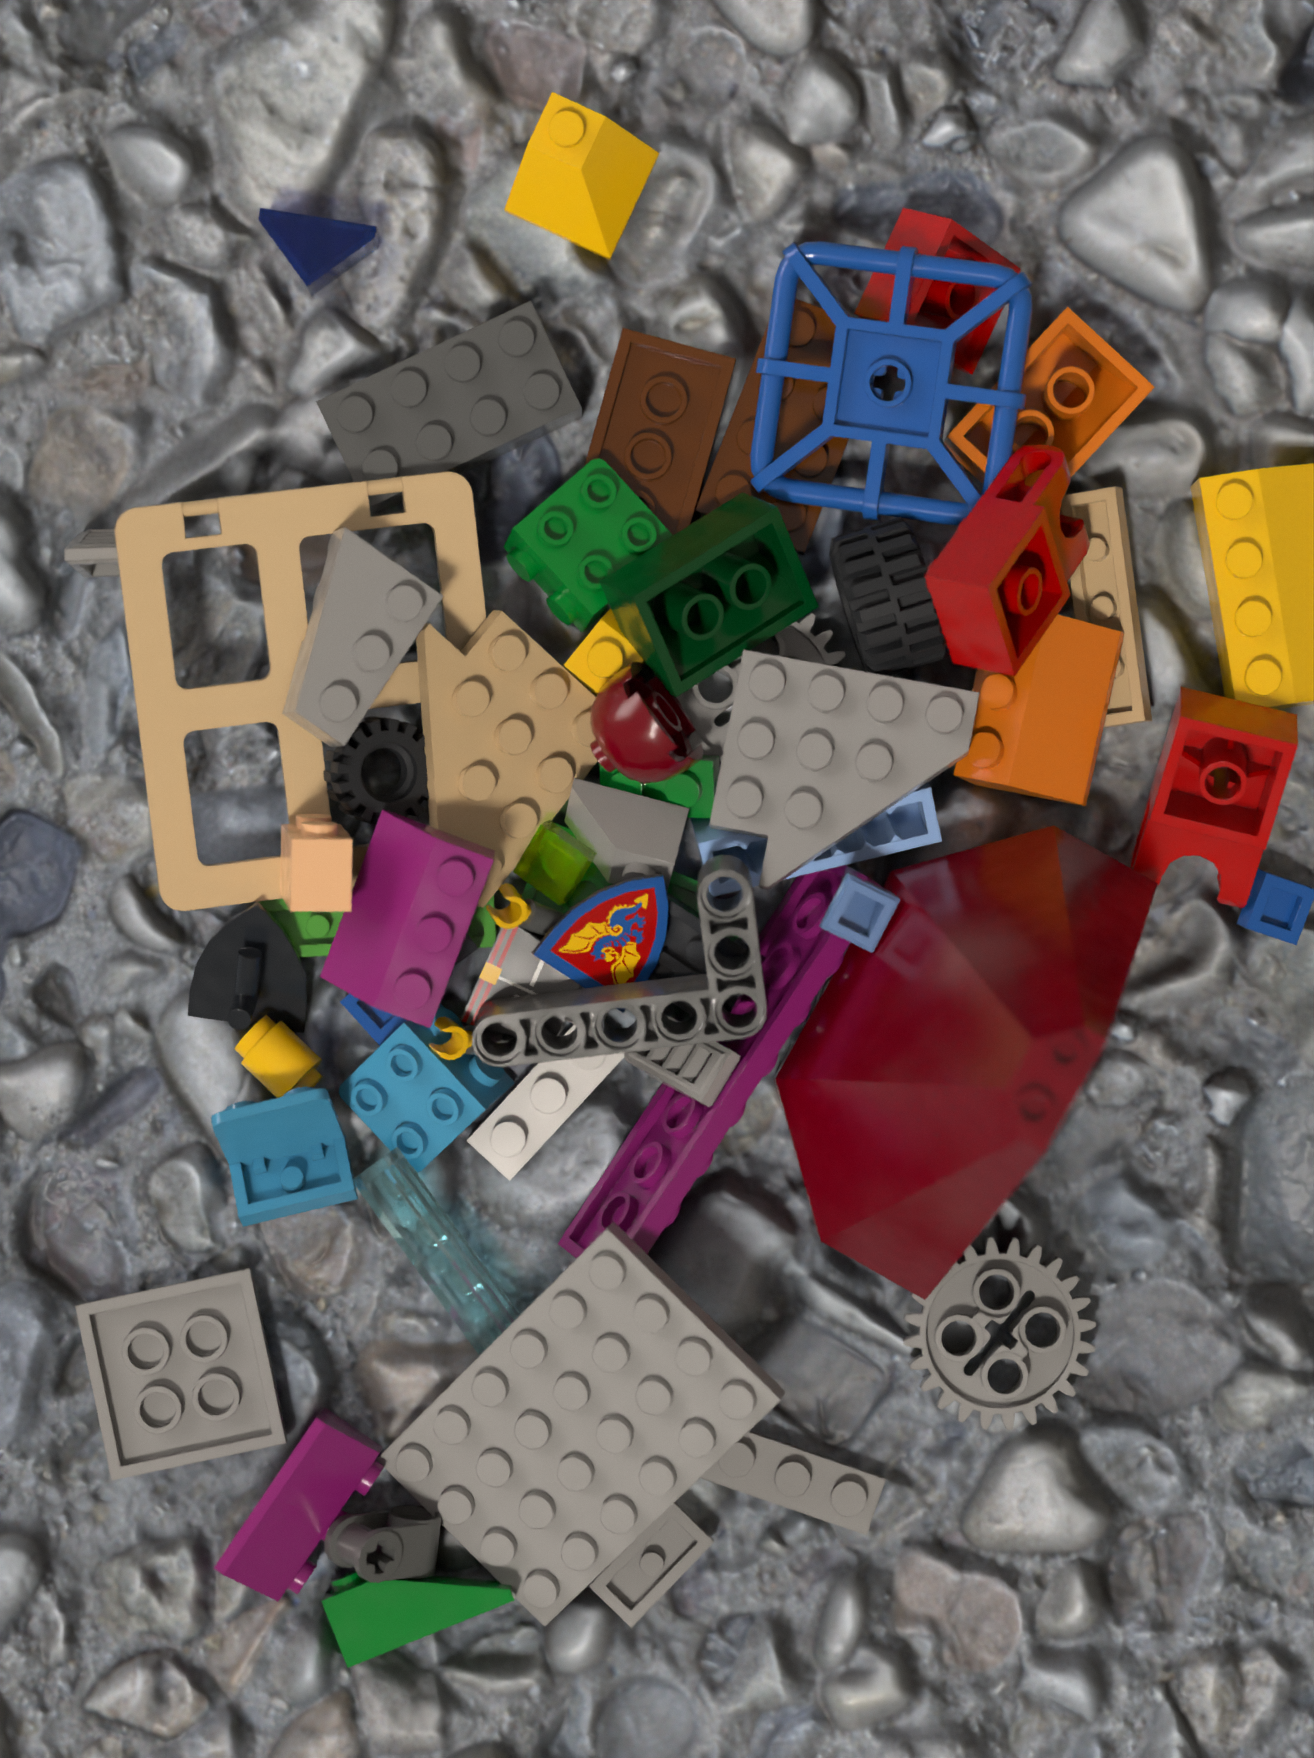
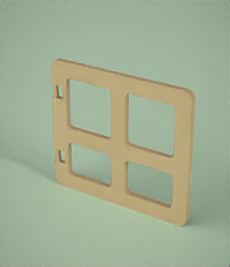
(167, 712)

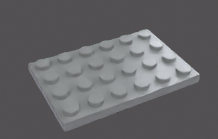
(581, 1424)

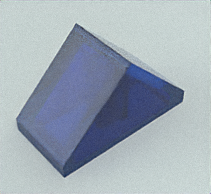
(318, 246)

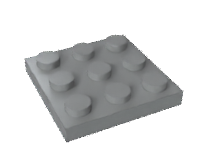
(181, 1374)

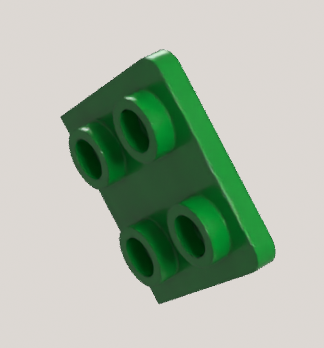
(581, 538)

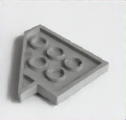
(827, 752)

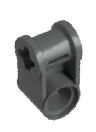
(386, 1543)

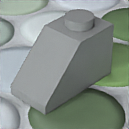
(626, 830)

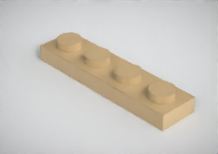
(1107, 596)

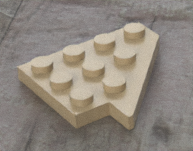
(500, 738)

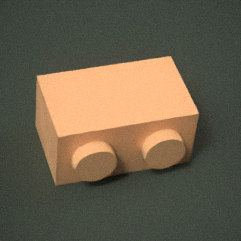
(316, 865)

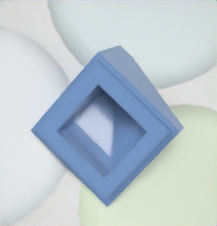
(860, 912)

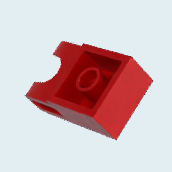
(1008, 564)
(1211, 809)

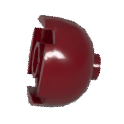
(641, 728)

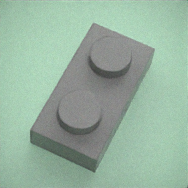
(651, 1564)

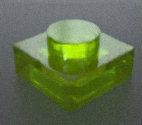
(554, 862)

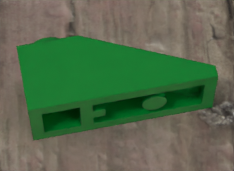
(392, 1613)

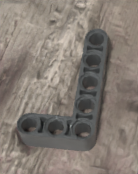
(645, 998)

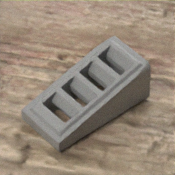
(93, 553)
(682, 1064)

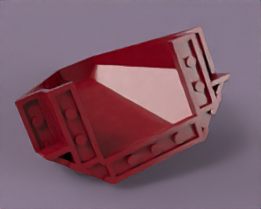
(957, 1045)

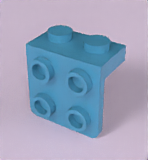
(416, 1096)
(285, 1155)

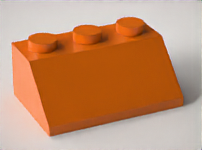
(1074, 399)
(1047, 722)

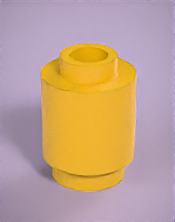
(278, 1057)

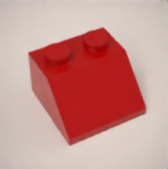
(933, 301)

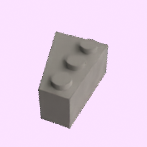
(355, 638)

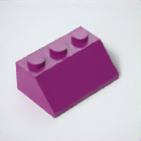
(407, 917)
(300, 1507)

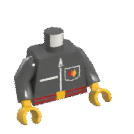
(509, 972)

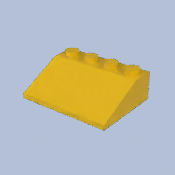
(1261, 580)

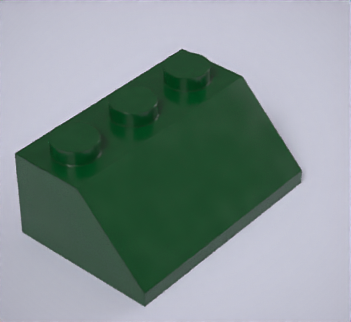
(710, 592)

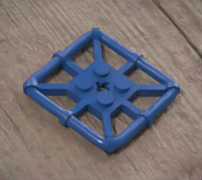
(866, 350)

